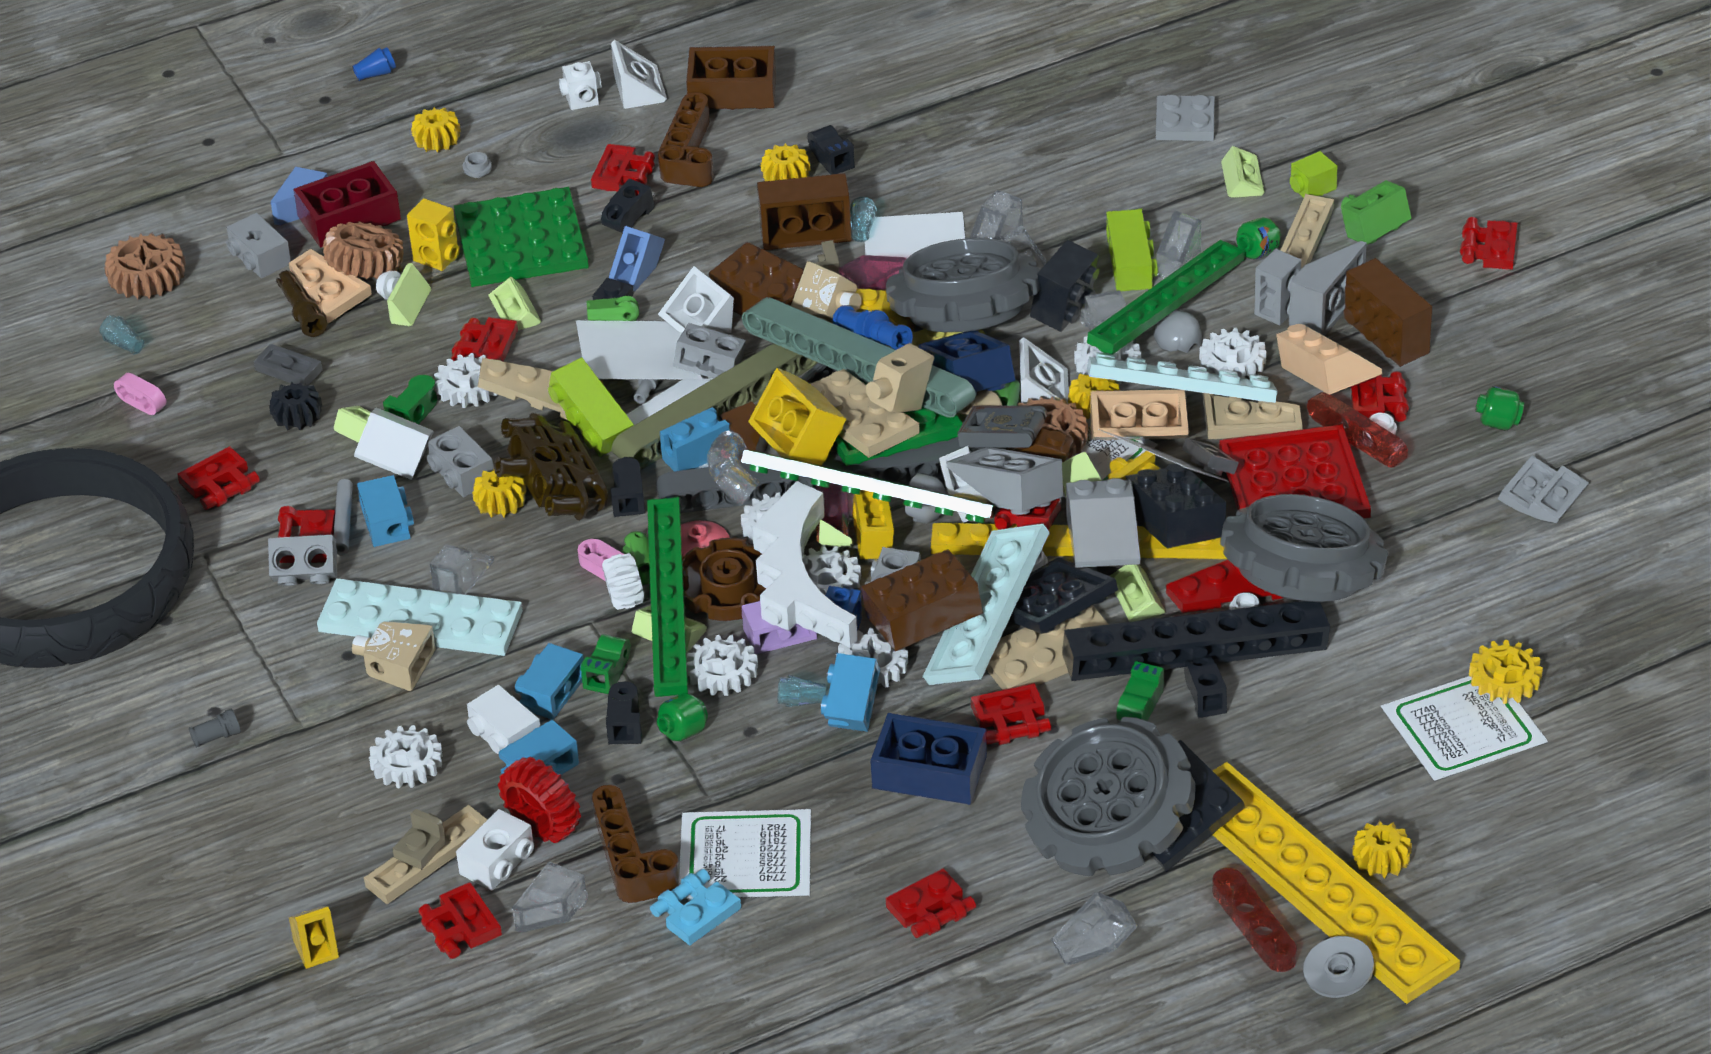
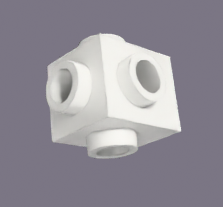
(580, 85)

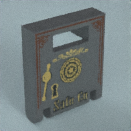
(1001, 426)

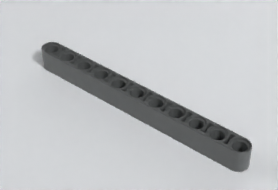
(700, 492)

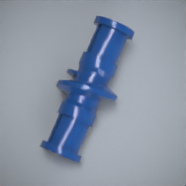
(873, 325)

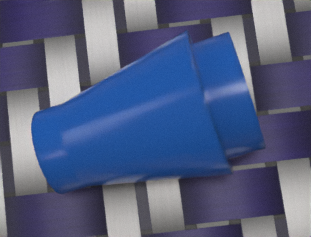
(375, 64)

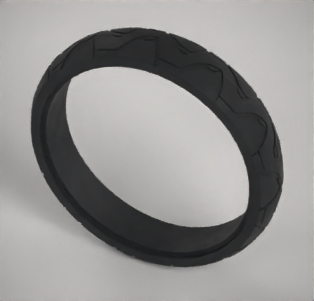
(138, 609)

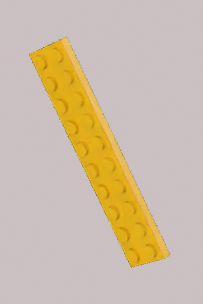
(1331, 891)

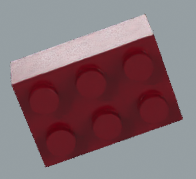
(346, 197)

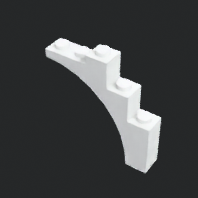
(789, 591)

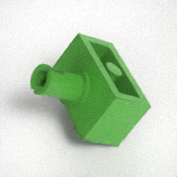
(1375, 212)

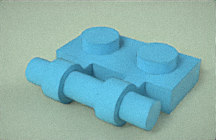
(702, 913)

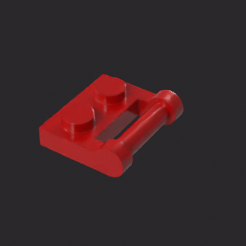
(312, 524)

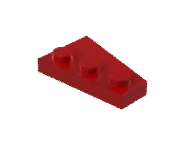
(1212, 588)

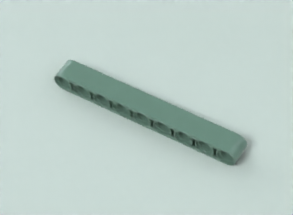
(846, 350)

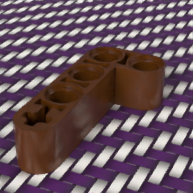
(679, 154)
(634, 874)

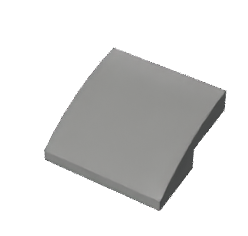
(1542, 490)

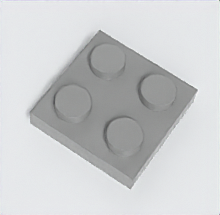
(1185, 118)

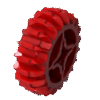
(540, 799)

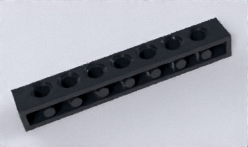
(1172, 640)

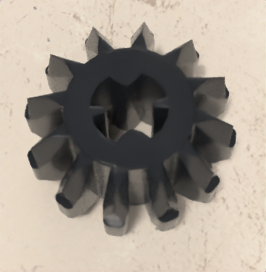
(295, 405)

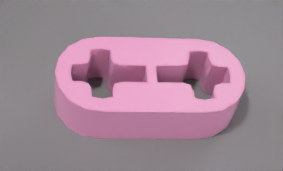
(140, 393)
(590, 560)

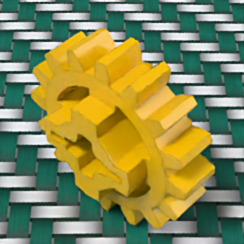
(1505, 671)

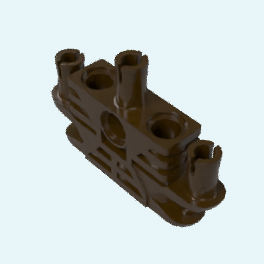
(552, 466)

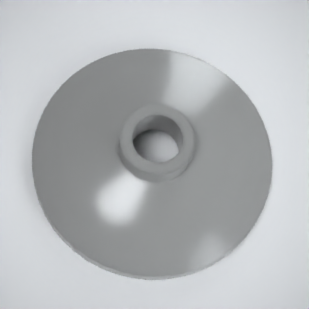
(1336, 956)

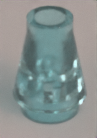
(862, 217)
(119, 333)
(798, 691)

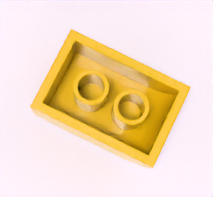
(796, 419)

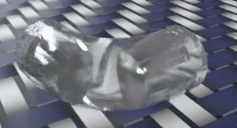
(726, 468)

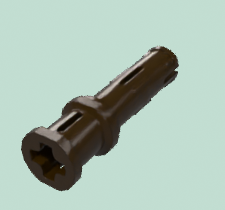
(303, 309)

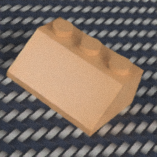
(1322, 360)
(1138, 414)

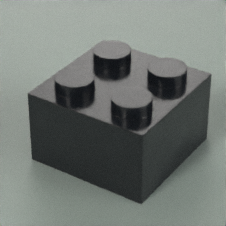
(1064, 285)

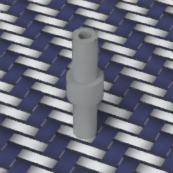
(644, 389)

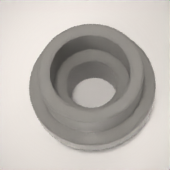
(477, 165)

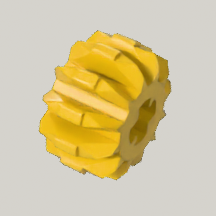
(435, 129)
(785, 163)
(1081, 390)
(498, 494)
(1382, 849)

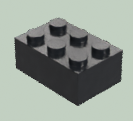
(1177, 506)

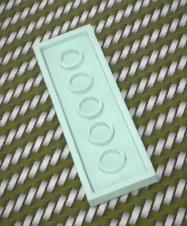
(1193, 379)
(1000, 576)
(456, 619)

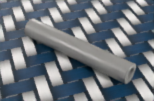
(343, 515)

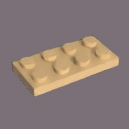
(866, 424)
(1036, 657)

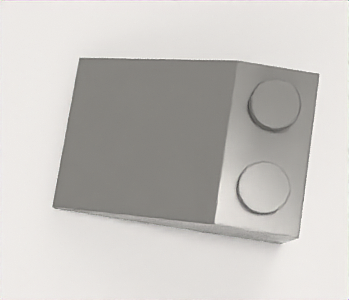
(1319, 289)
(1011, 477)
(1102, 523)

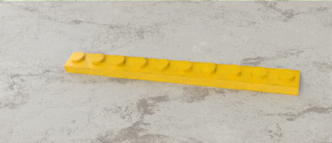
(971, 539)

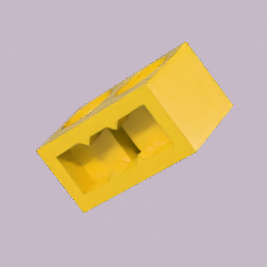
(433, 234)
(871, 525)

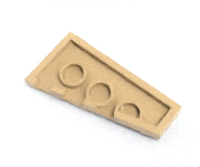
(518, 381)

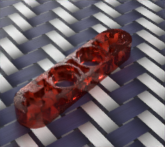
(1386, 446)
(1249, 921)

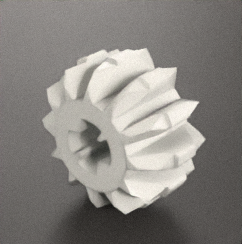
(623, 581)

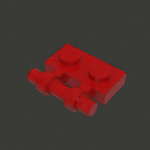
(615, 167)
(1498, 240)
(493, 339)
(1369, 398)
(215, 471)
(1037, 515)
(1010, 706)
(926, 897)
(469, 915)

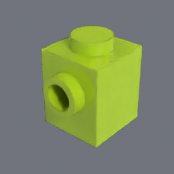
(1313, 175)

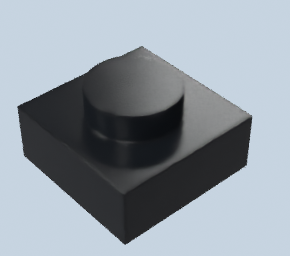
(613, 289)

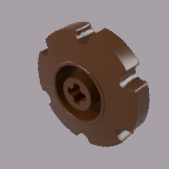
(721, 578)

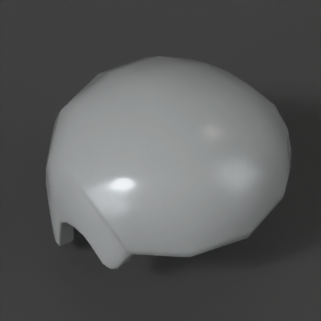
(1178, 332)
(927, 512)

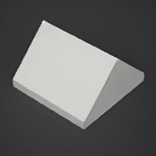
(636, 78)
(699, 302)
(1041, 374)
(393, 443)

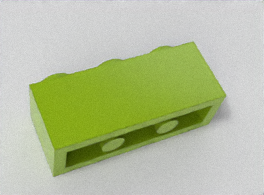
(1130, 250)
(588, 405)

